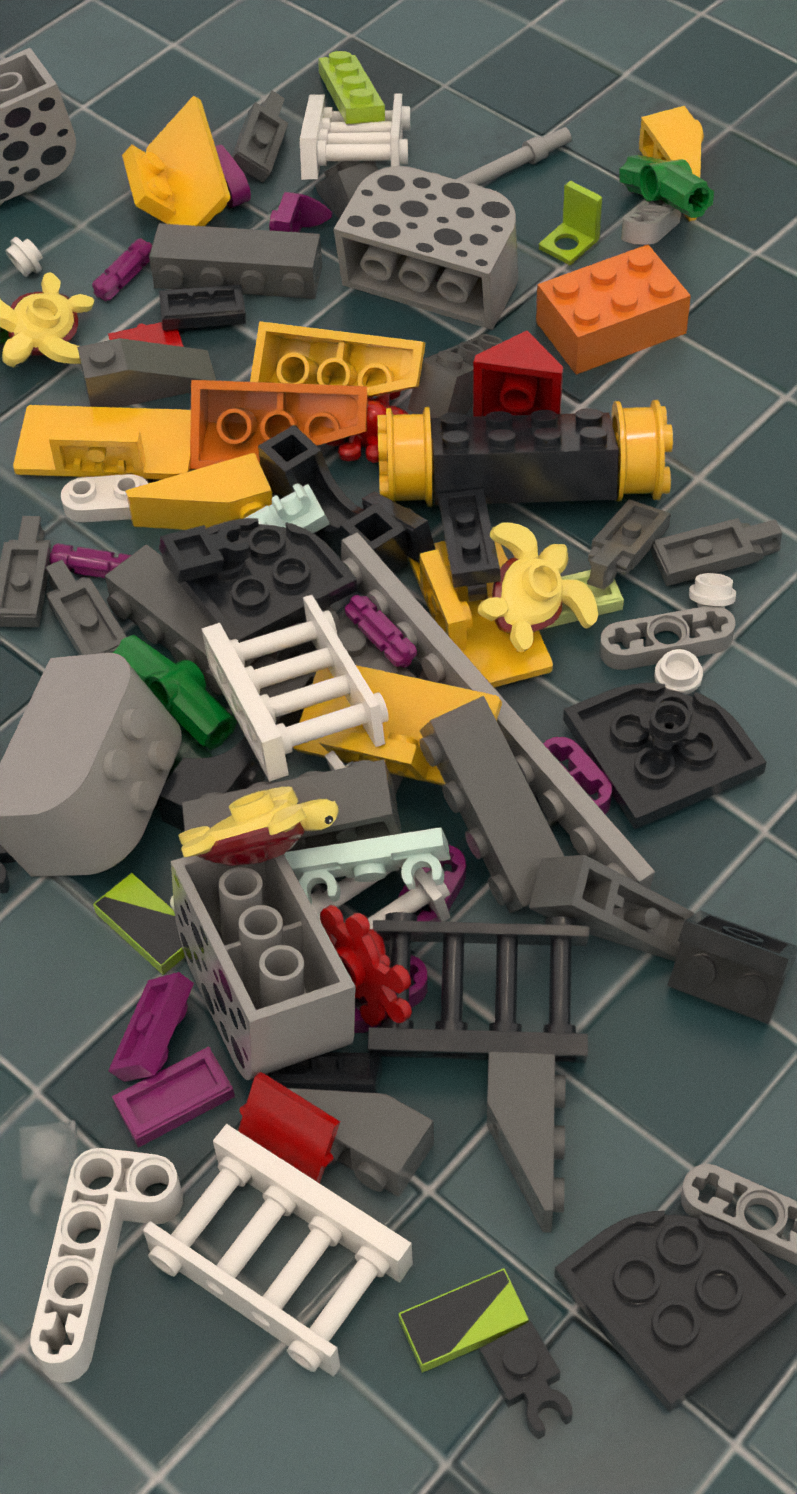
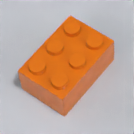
(612, 308)

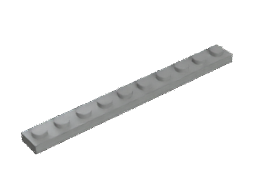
(446, 664)

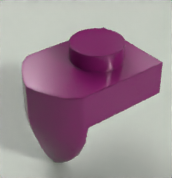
(297, 212)

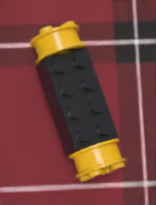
(526, 455)

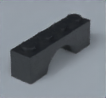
(295, 459)
(225, 772)

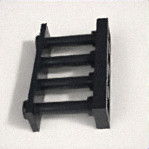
(450, 1036)

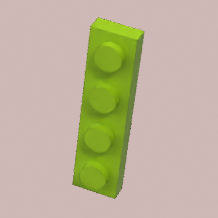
(351, 88)

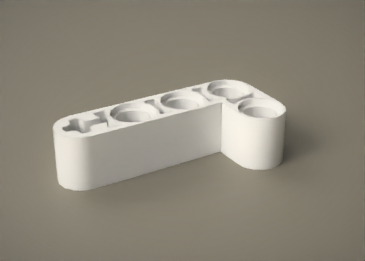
(93, 1261)

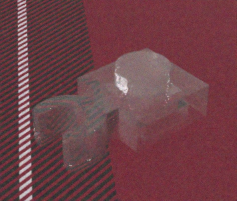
(47, 1161)

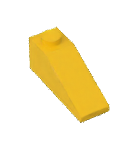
(672, 136)
(202, 496)

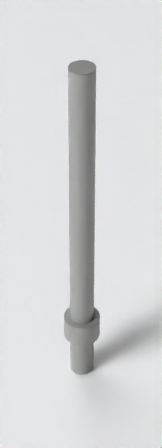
(531, 151)

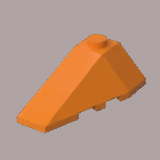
(238, 416)

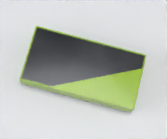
(142, 922)
(462, 1320)

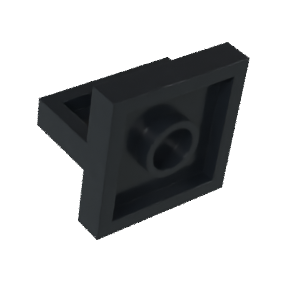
(731, 965)

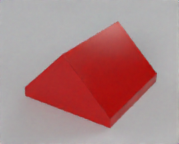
(516, 378)

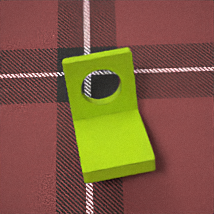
(580, 223)

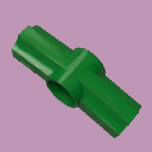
(668, 182)
(181, 691)

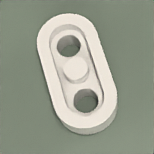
(99, 497)

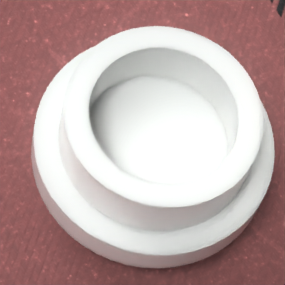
(24, 256)
(712, 590)
(679, 671)

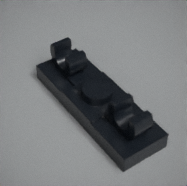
(468, 541)

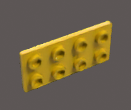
(180, 172)
(103, 442)
(474, 635)
(409, 706)

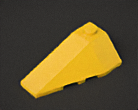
(335, 358)

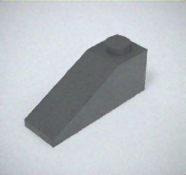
(139, 371)
(609, 904)

